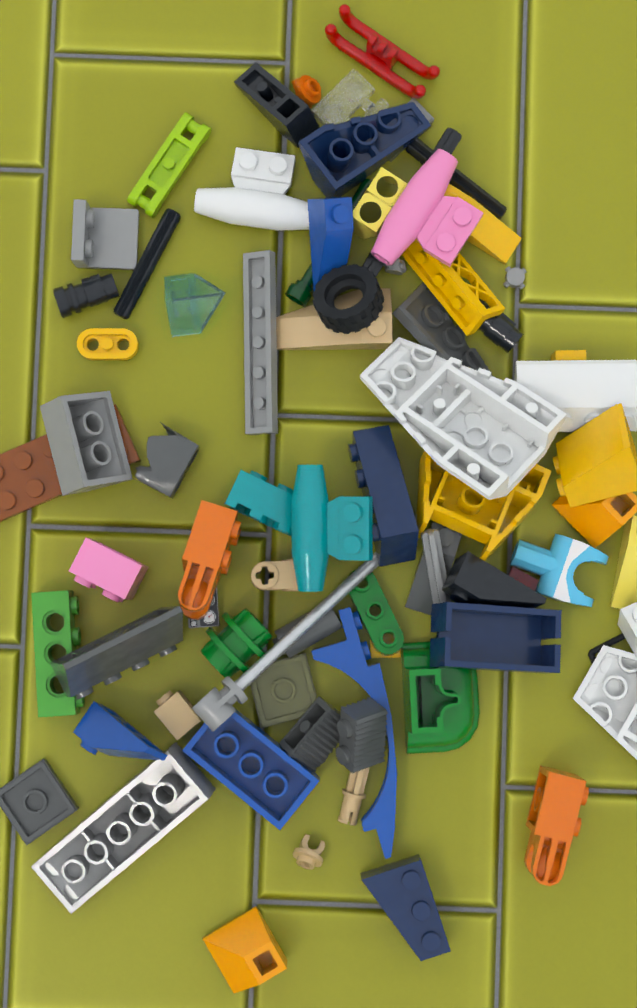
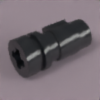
(91, 292)
(500, 330)

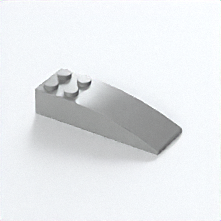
(123, 828)

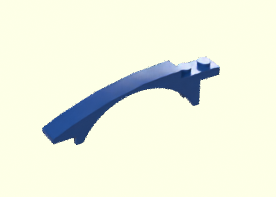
(351, 658)

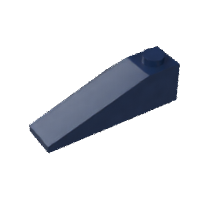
(352, 150)

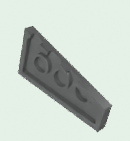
(434, 328)

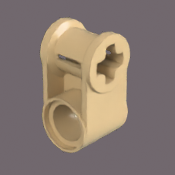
(283, 574)

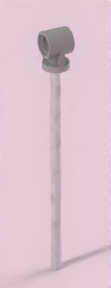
(217, 705)

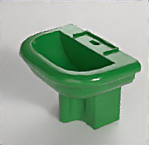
(437, 702)

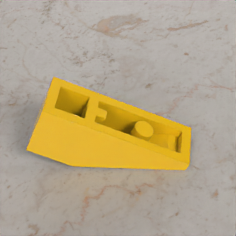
(490, 233)

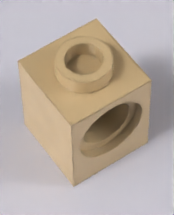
(176, 713)

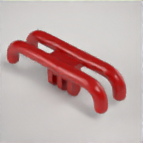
(380, 55)

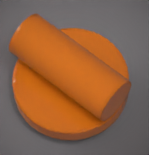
(307, 90)

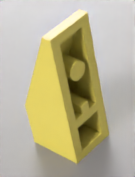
(625, 581)

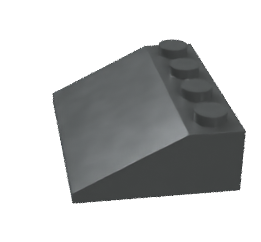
(119, 651)

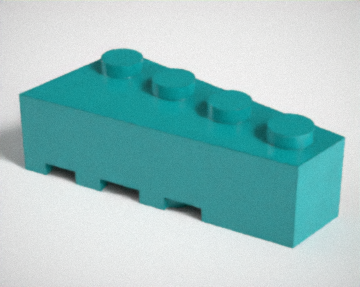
(262, 501)

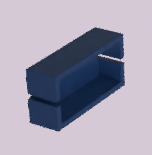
(494, 638)

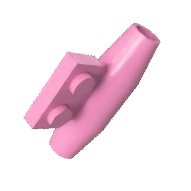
(425, 214)

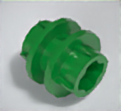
(236, 643)

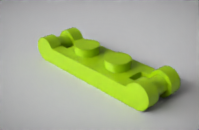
(169, 164)

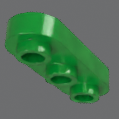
(377, 625)

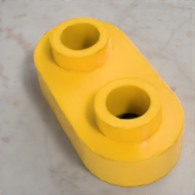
(108, 344)

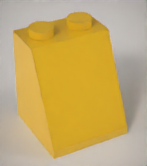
(597, 459)

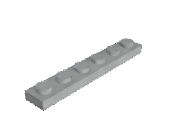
(260, 343)

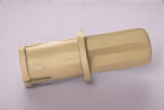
(353, 797)

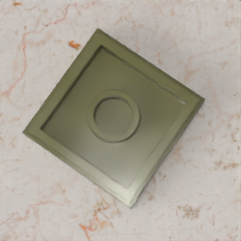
(284, 691)

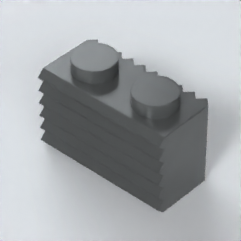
(313, 735)
(361, 735)

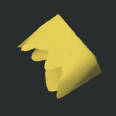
(367, 230)

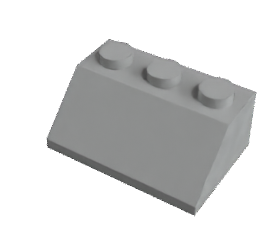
(85, 442)

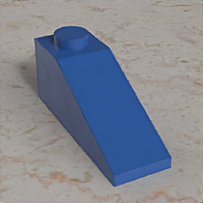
(330, 234)
(109, 733)

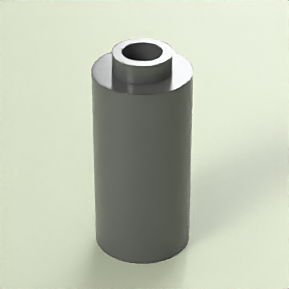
(322, 629)

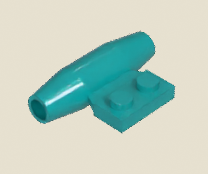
(326, 528)

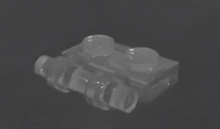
(346, 99)

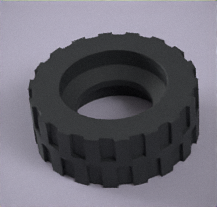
(339, 281)

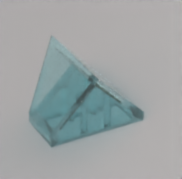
(190, 303)

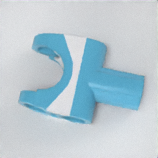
(557, 566)

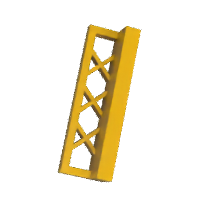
(455, 295)

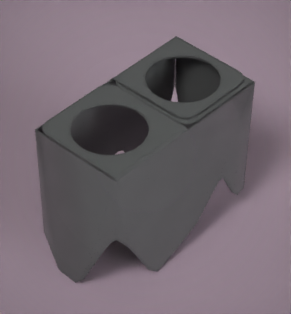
(168, 460)

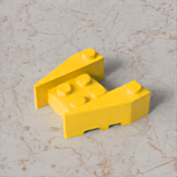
(466, 511)

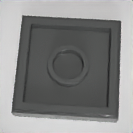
(36, 801)

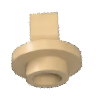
(308, 857)

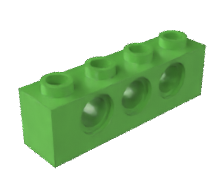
(44, 606)

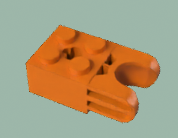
(207, 557)
(553, 822)

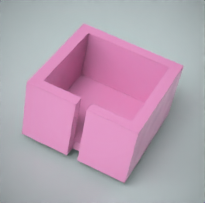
(108, 569)

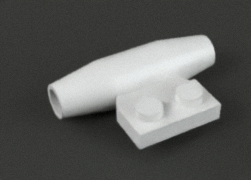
(257, 194)

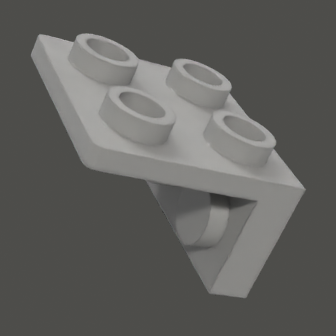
(104, 237)

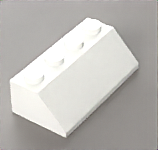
(582, 387)

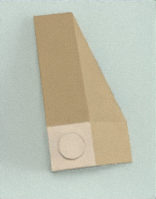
(305, 330)

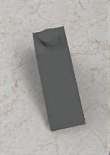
(420, 593)

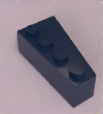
(382, 477)

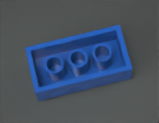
(253, 767)

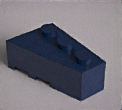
(409, 903)

